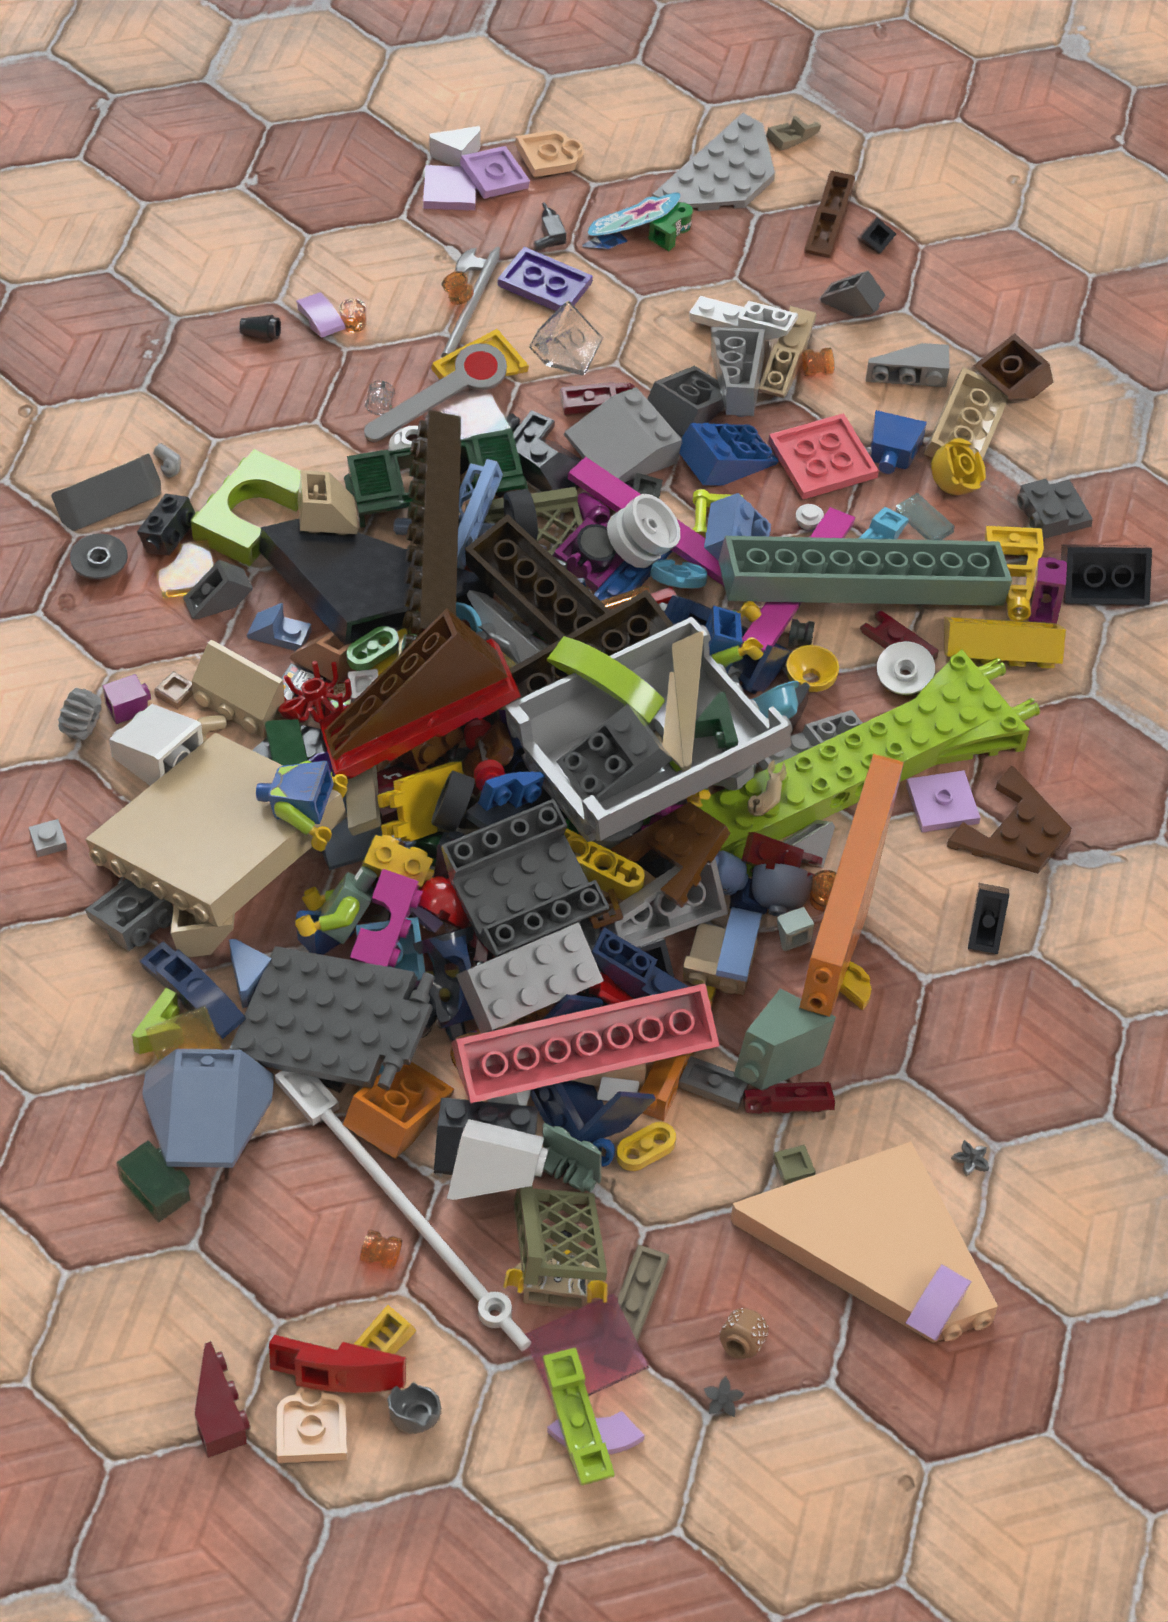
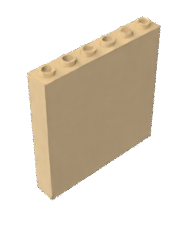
(204, 834)

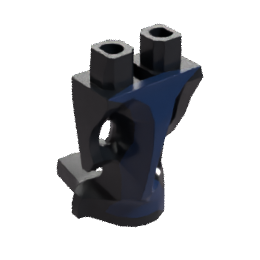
(443, 950)

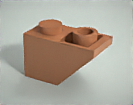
(324, 651)

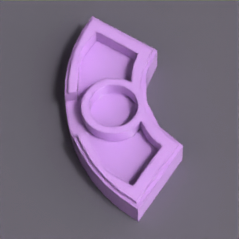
(616, 1431)

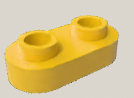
(643, 1146)

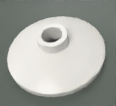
(908, 657)

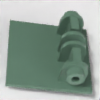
(577, 1155)

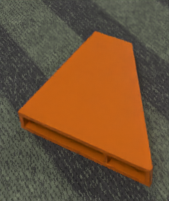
(852, 887)

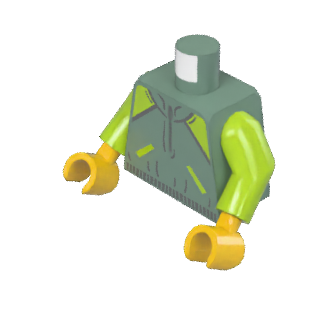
(341, 908)

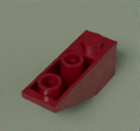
(216, 1414)

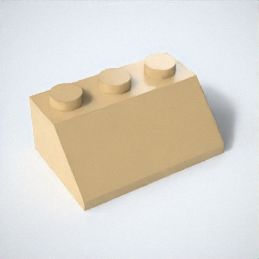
(237, 689)

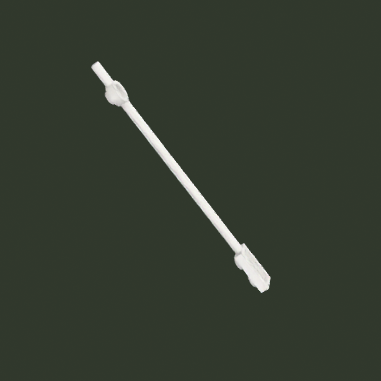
(319, 1104)

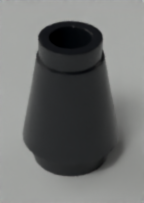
(261, 327)

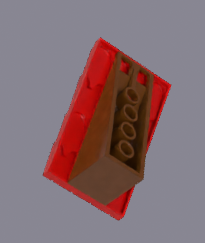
(422, 694)

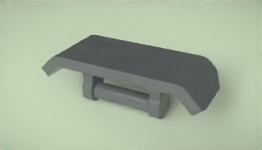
(107, 493)

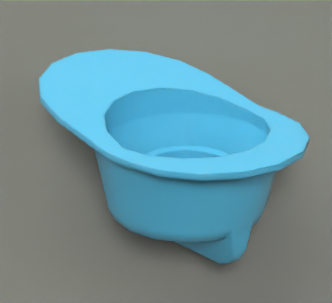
(781, 697)

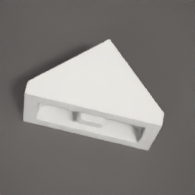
(453, 144)

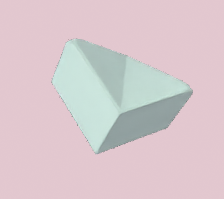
(795, 928)

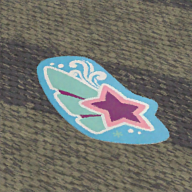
(634, 216)

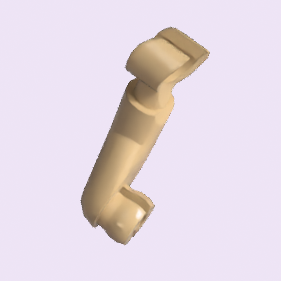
(771, 797)

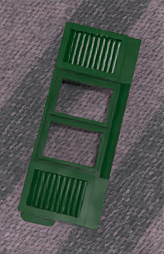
(377, 479)

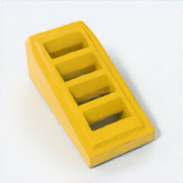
(380, 1323)

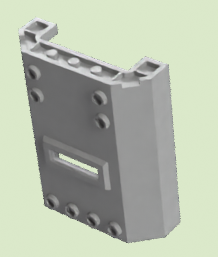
(572, 708)

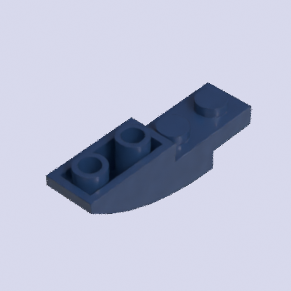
(631, 967)
(192, 987)

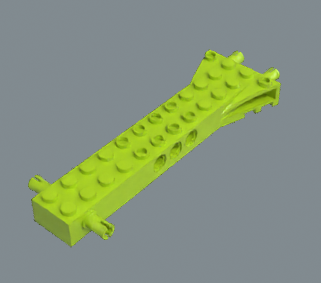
(944, 724)

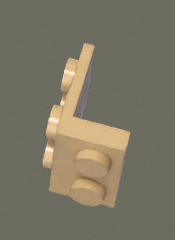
(704, 958)

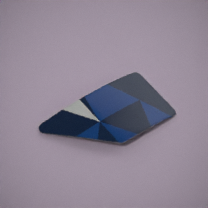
(606, 241)

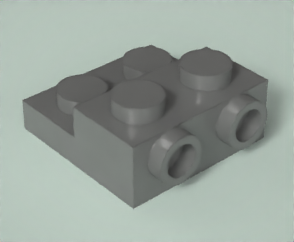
(1053, 507)
(130, 914)

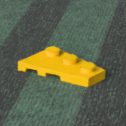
(514, 361)

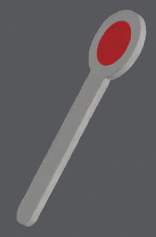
(475, 367)

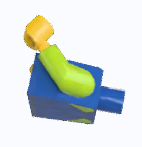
(726, 635)
(301, 795)

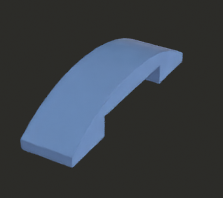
(738, 944)

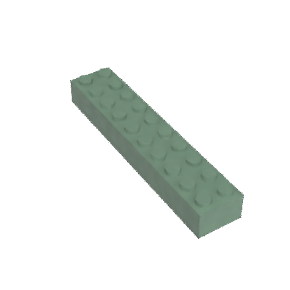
(864, 570)

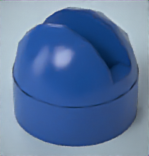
(610, 1150)

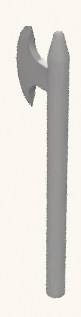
(465, 263)

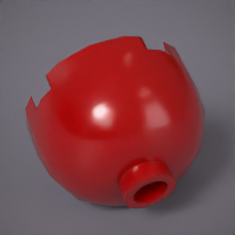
(442, 901)

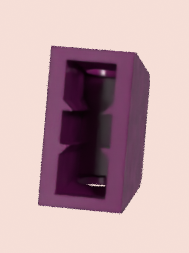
(1050, 580)

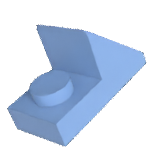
(275, 629)

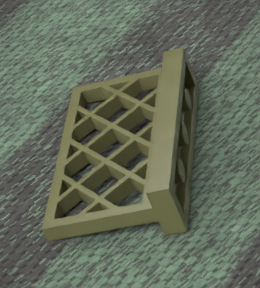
(546, 505)
(534, 1232)

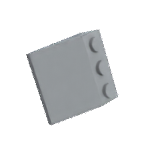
(626, 437)

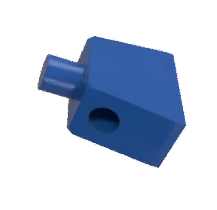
(895, 440)

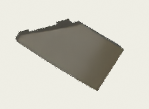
(791, 134)

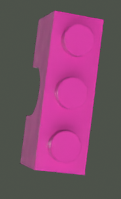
(398, 896)

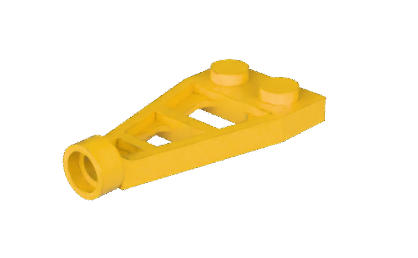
(1019, 542)

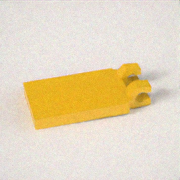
(415, 802)

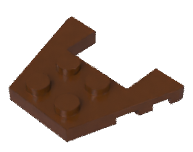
(1026, 836)
(685, 839)

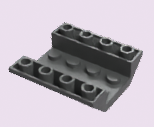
(521, 879)

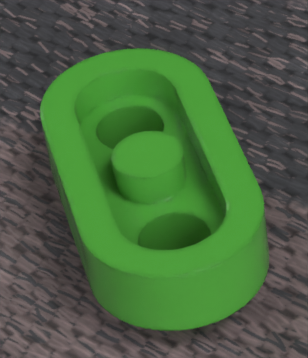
(368, 650)

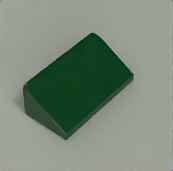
(286, 741)

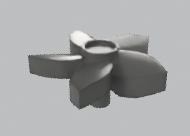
(972, 1158)
(723, 1397)

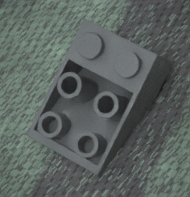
(614, 756)

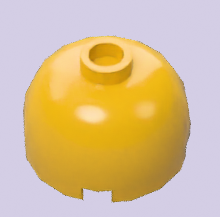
(958, 468)

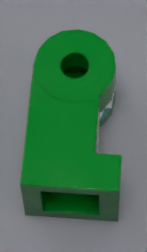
(666, 228)

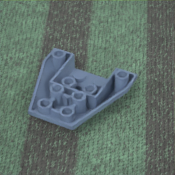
(206, 1105)

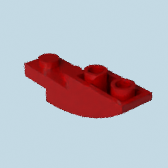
(340, 1370)

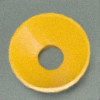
(813, 660)

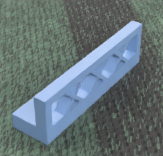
(478, 506)

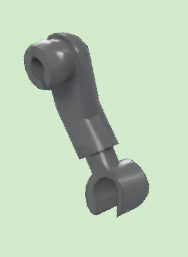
(506, 645)

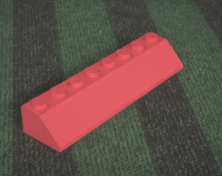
(585, 1043)

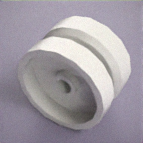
(643, 530)

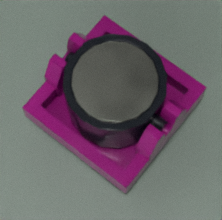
(589, 554)

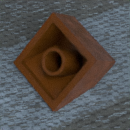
(1016, 369)

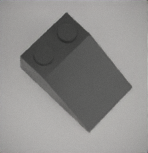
(687, 398)

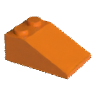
(397, 1115)

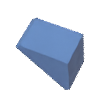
(248, 969)

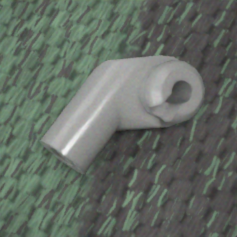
(171, 460)

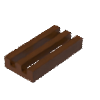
(607, 919)

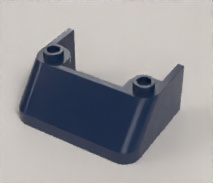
(755, 673)
(576, 1105)

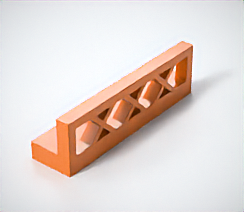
(664, 1083)

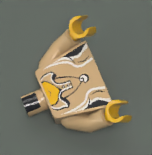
(558, 1291)

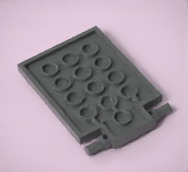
(335, 1018)

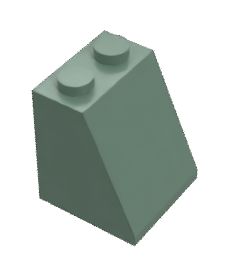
(783, 1042)

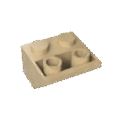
(325, 504)

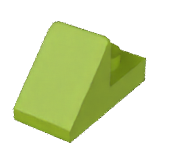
(163, 1009)

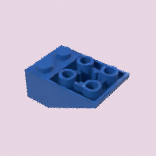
(724, 452)

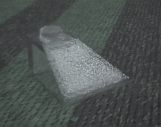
(566, 341)

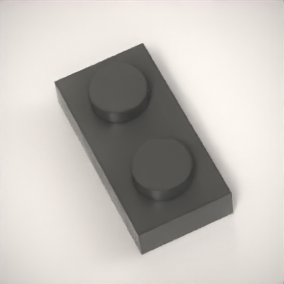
(712, 1082)

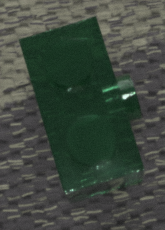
(152, 1182)

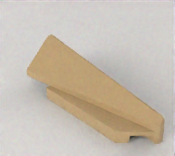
(682, 700)

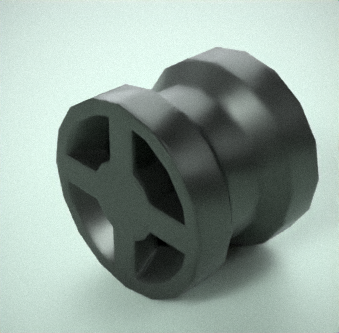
(801, 633)

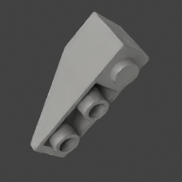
(914, 365)

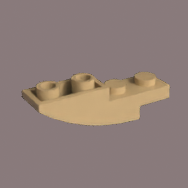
(787, 355)

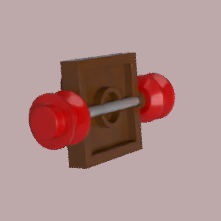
(489, 751)

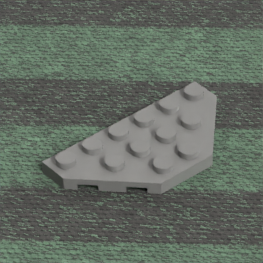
(727, 170)

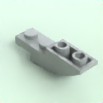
(814, 734)

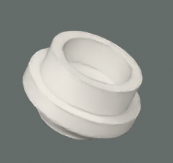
(809, 516)

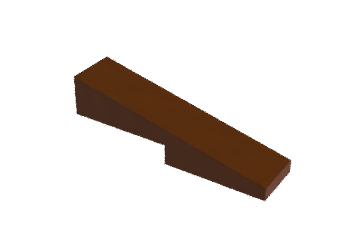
(830, 214)

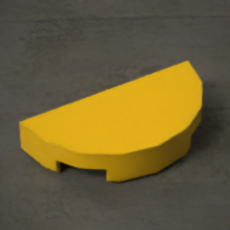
(856, 985)

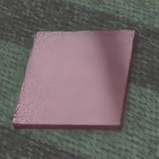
(601, 1340)

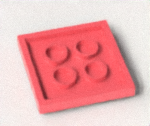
(823, 456)

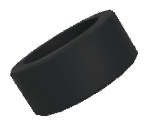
(521, 509)
(453, 801)

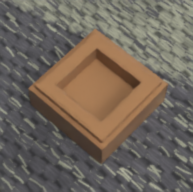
(174, 690)

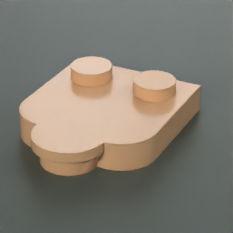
(549, 152)
(311, 1427)

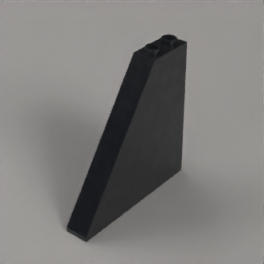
(348, 578)

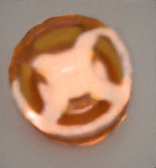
(457, 288)
(353, 315)

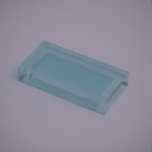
(925, 518)

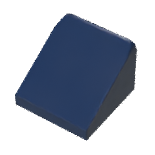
(745, 900)

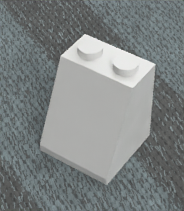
(155, 742)
(495, 1160)

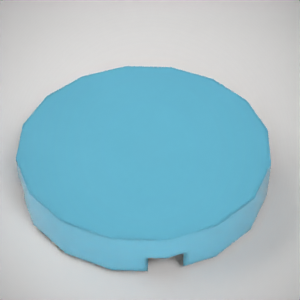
(682, 576)

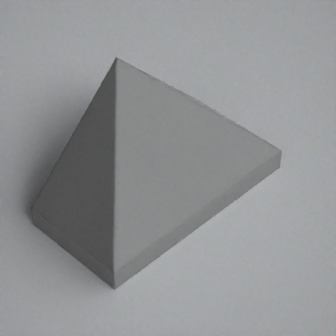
(813, 838)

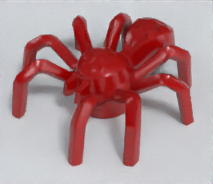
(314, 694)

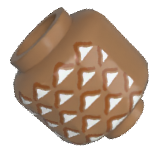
(743, 1333)

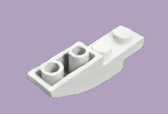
(752, 316)

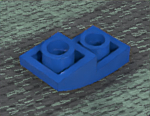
(513, 787)

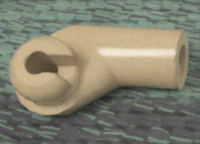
(212, 723)

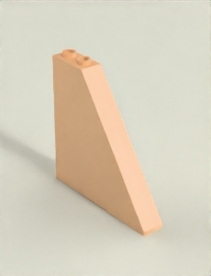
(873, 1233)

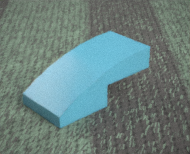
(885, 525)

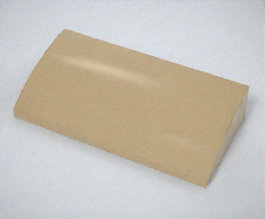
(969, 414)

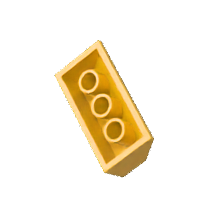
(1005, 640)

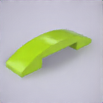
(608, 675)
(577, 1417)

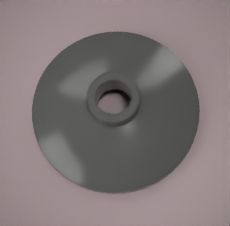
(98, 556)

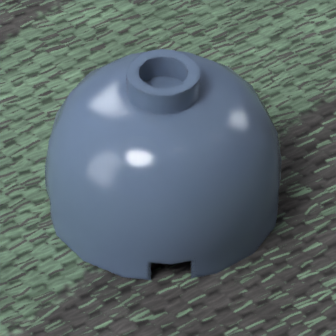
(781, 889)

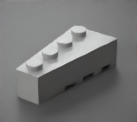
(738, 367)
(653, 916)

